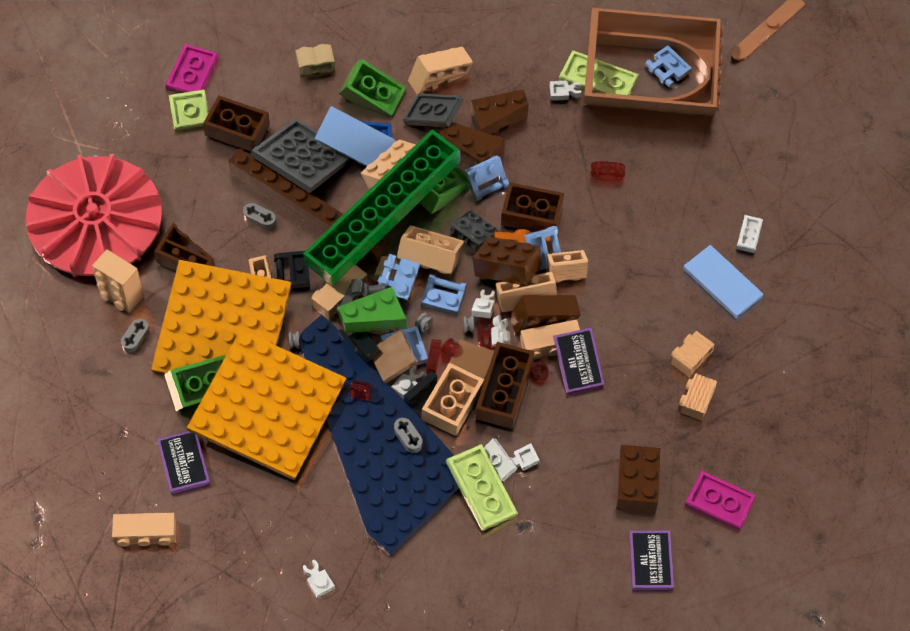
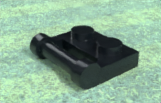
(298, 270)

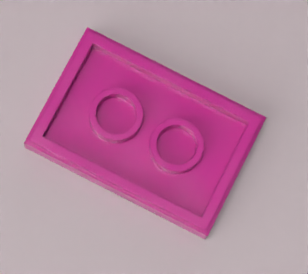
(191, 69)
(720, 500)

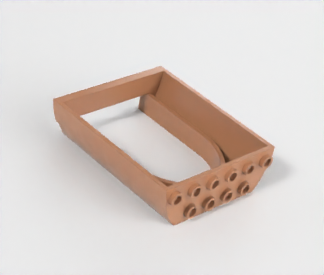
(686, 35)

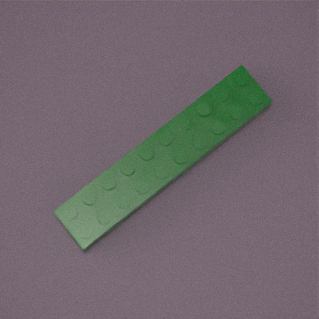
(381, 207)

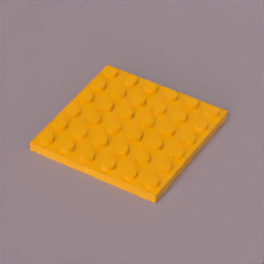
(209, 310)
(266, 404)

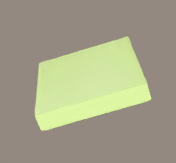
(188, 109)

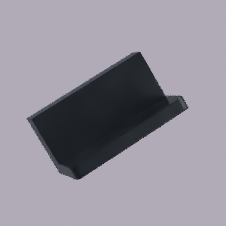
(362, 345)
(419, 394)

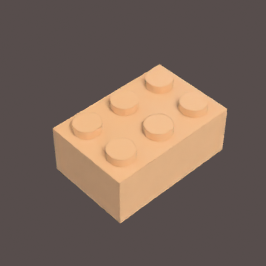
(385, 162)
(430, 249)
(118, 281)
(452, 399)

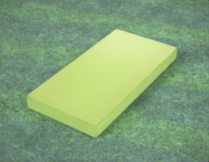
(606, 76)
(481, 487)

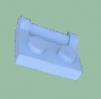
(485, 172)
(538, 238)
(443, 300)

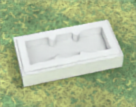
(749, 234)
(500, 460)

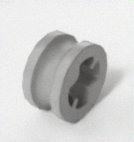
(423, 322)
(468, 324)
(294, 340)

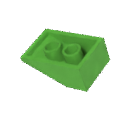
(372, 89)
(445, 191)
(191, 382)

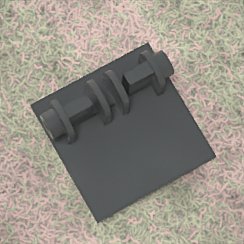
(473, 229)

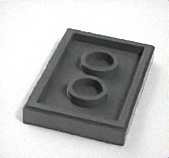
(433, 110)

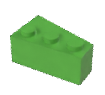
(373, 312)

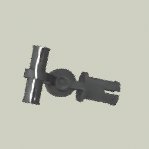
(359, 288)

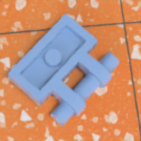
(672, 63)
(404, 277)

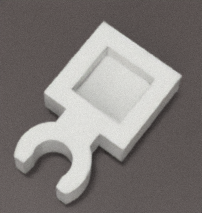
(561, 90)
(484, 306)
(499, 331)
(406, 382)
(525, 457)
(318, 581)

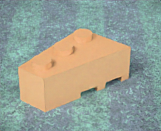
(439, 67)

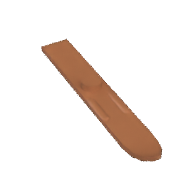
(766, 29)

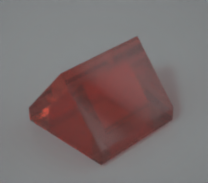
(360, 390)

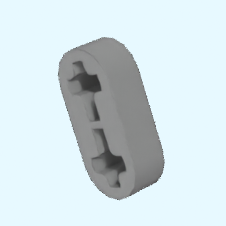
(259, 216)
(132, 334)
(404, 437)

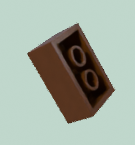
(236, 123)
(531, 208)
(507, 261)
(638, 478)

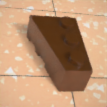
(499, 111)
(473, 144)
(177, 247)
(543, 310)

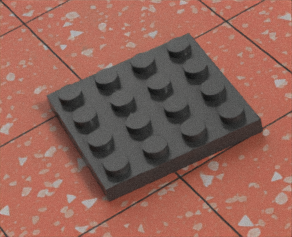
(300, 157)

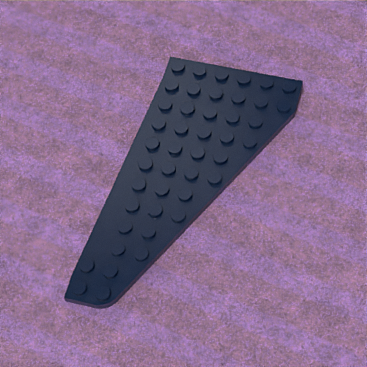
(389, 485)

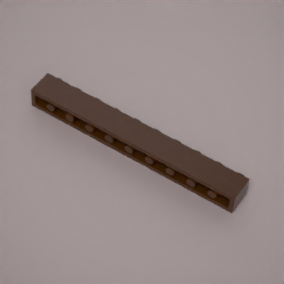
(293, 197)

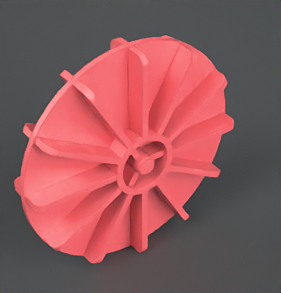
(90, 209)

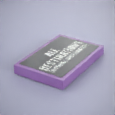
(578, 360)
(183, 462)
(651, 560)

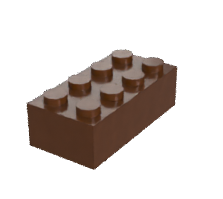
(504, 385)

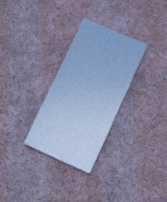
(352, 137)
(723, 281)

